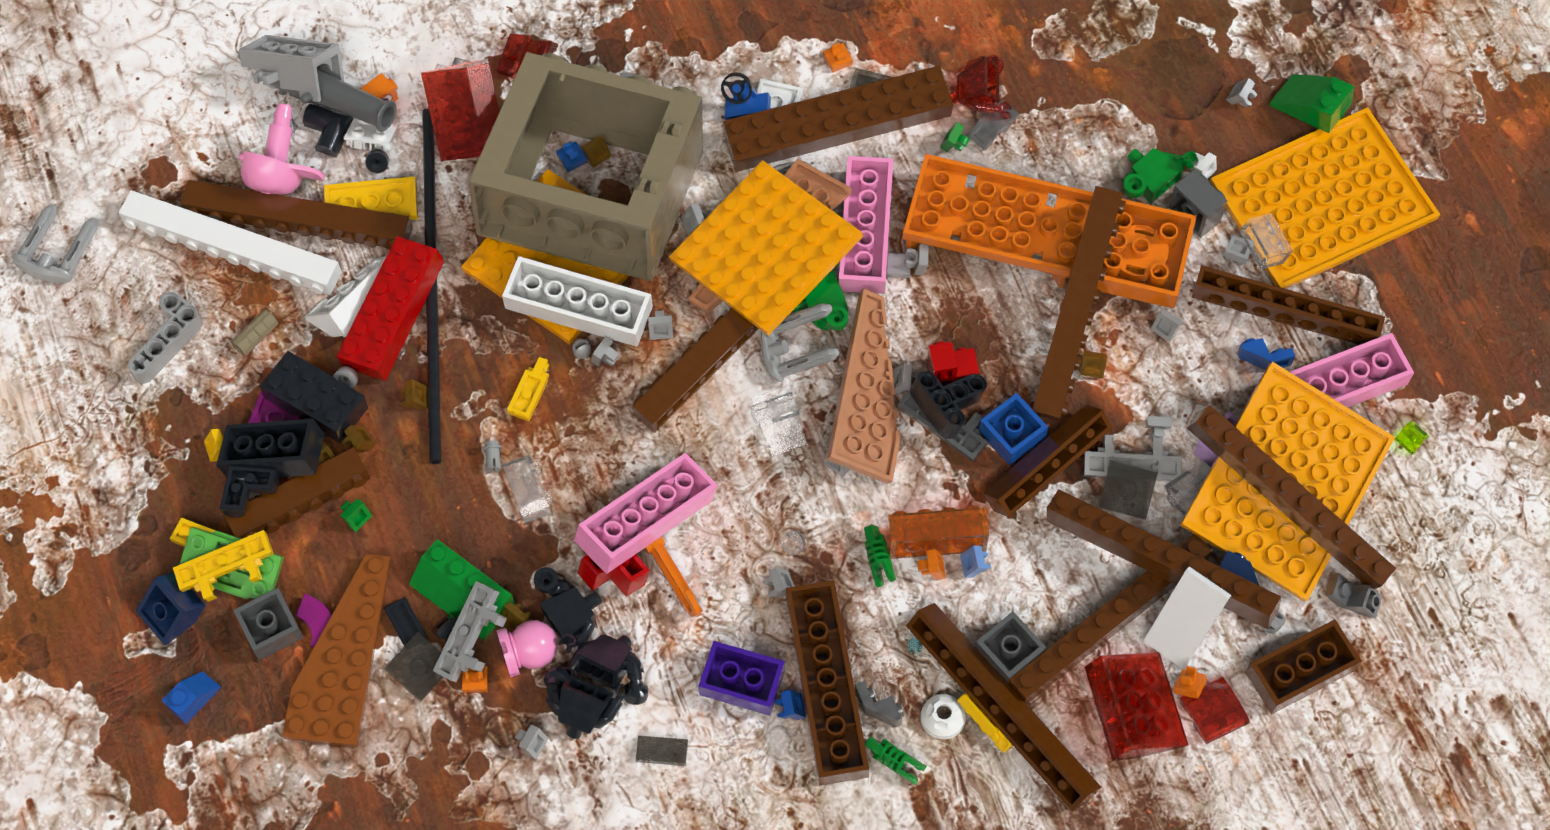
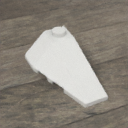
(339, 312)

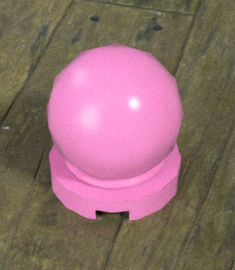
(529, 645)

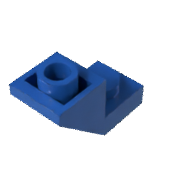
(1256, 353)

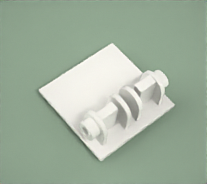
(362, 135)

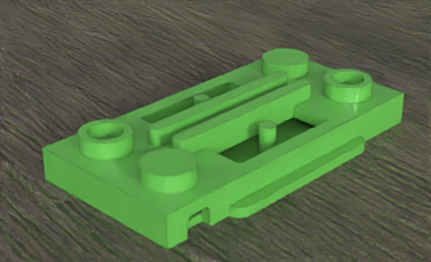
(236, 582)

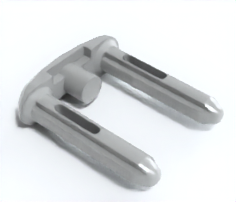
(43, 267)
(772, 350)

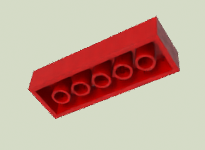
(390, 308)

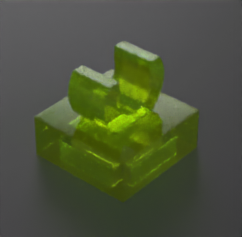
(1411, 437)

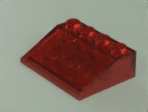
(461, 108)
(1135, 705)

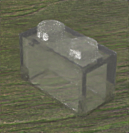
(1266, 241)

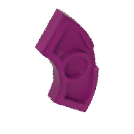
(314, 615)

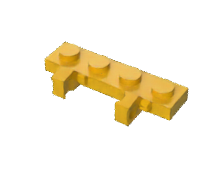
(242, 555)

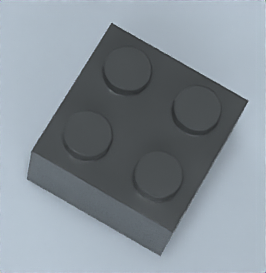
(1199, 198)
(268, 624)
(1010, 646)

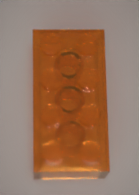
(945, 530)

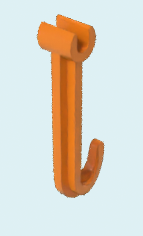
(674, 577)

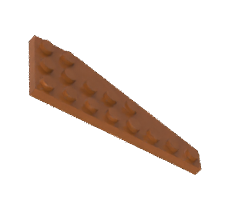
(334, 682)

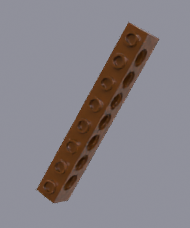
(1287, 306)

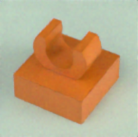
(837, 57)
(932, 565)
(475, 681)
(1190, 683)

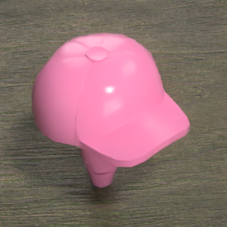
(271, 171)

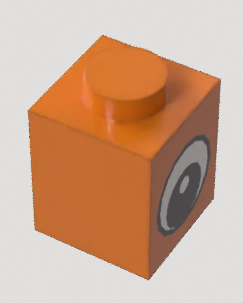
(382, 88)

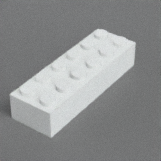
(577, 301)

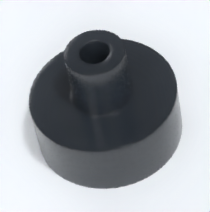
(377, 161)

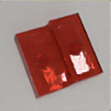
(515, 51)
(1215, 711)

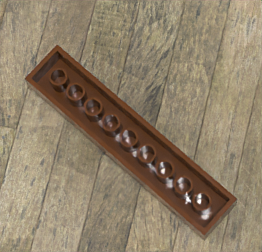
(837, 118)

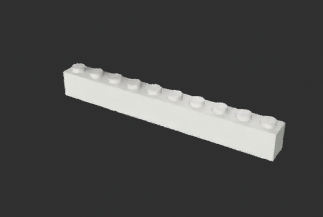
(230, 243)

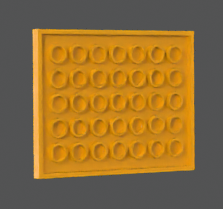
(1329, 195)
(1316, 443)

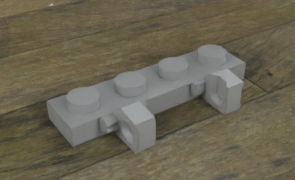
(1157, 460)
(458, 649)

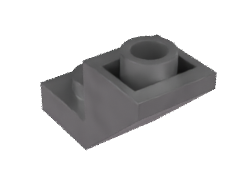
(990, 126)
(1356, 598)
(883, 710)

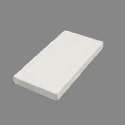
(1186, 617)

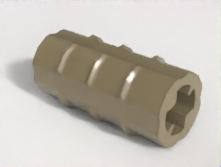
(254, 332)

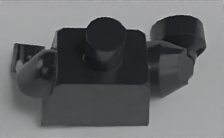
(567, 609)
(608, 662)
(580, 703)

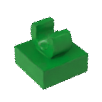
(955, 138)
(355, 514)

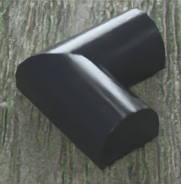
(331, 124)
(242, 482)

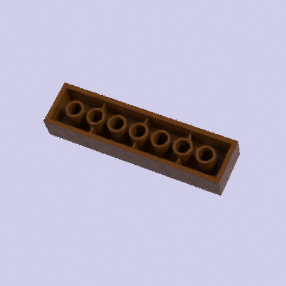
(827, 683)

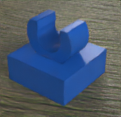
(571, 156)
(792, 704)

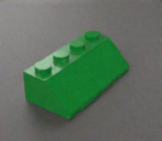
(448, 580)

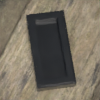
(404, 620)

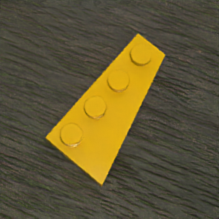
(382, 195)

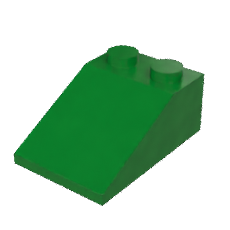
(1314, 100)

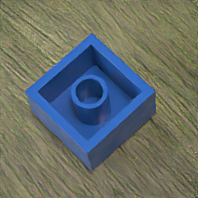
(1013, 429)

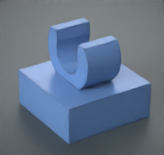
(974, 562)

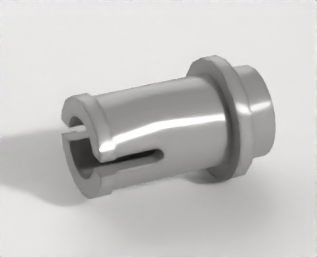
(492, 451)

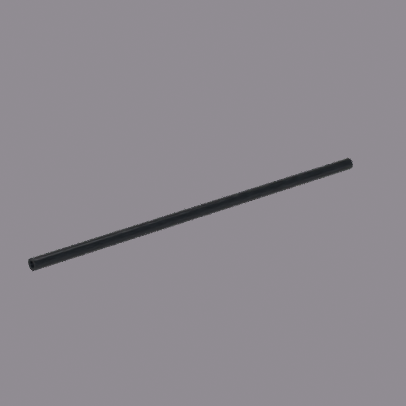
(432, 299)

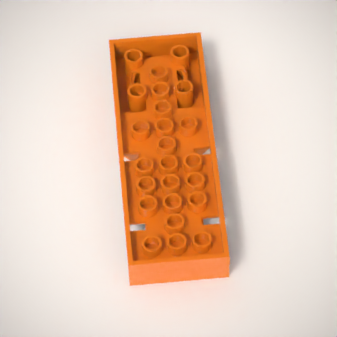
(1010, 222)

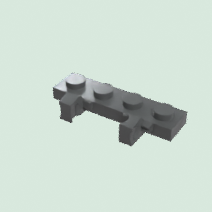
(967, 439)

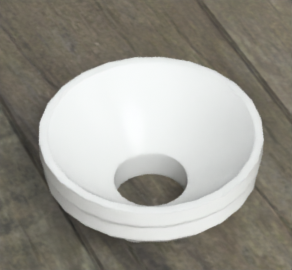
(939, 727)

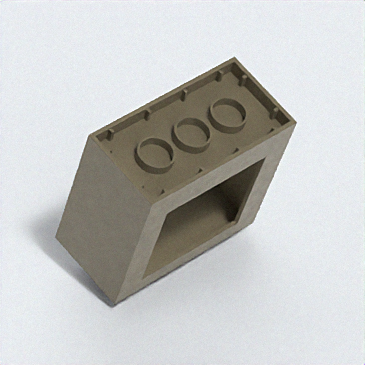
(587, 104)

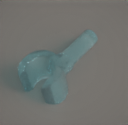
(914, 646)

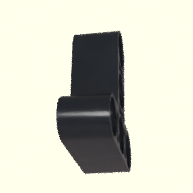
(944, 403)

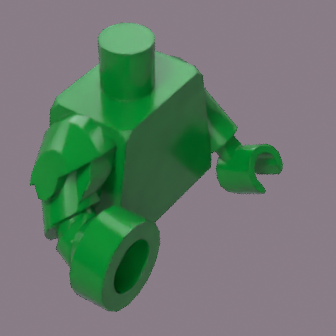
(1155, 172)
(828, 292)

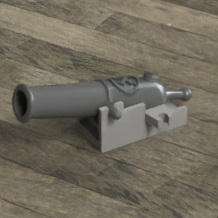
(315, 76)

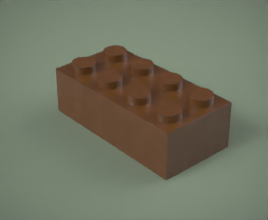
(1303, 666)

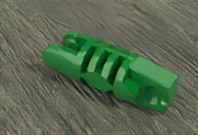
(878, 555)
(894, 758)

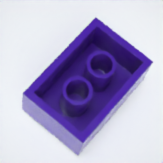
(741, 678)

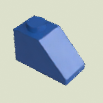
(190, 696)

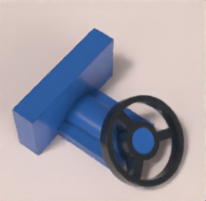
(745, 98)

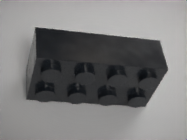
(313, 395)
(287, 446)

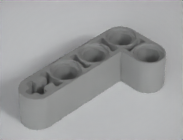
(161, 341)

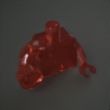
(979, 86)

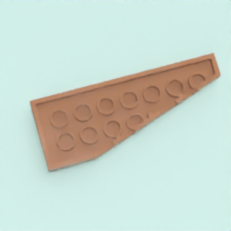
(865, 417)

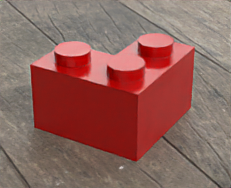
(951, 364)
(627, 576)

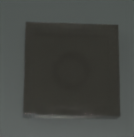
(1127, 490)
(415, 667)

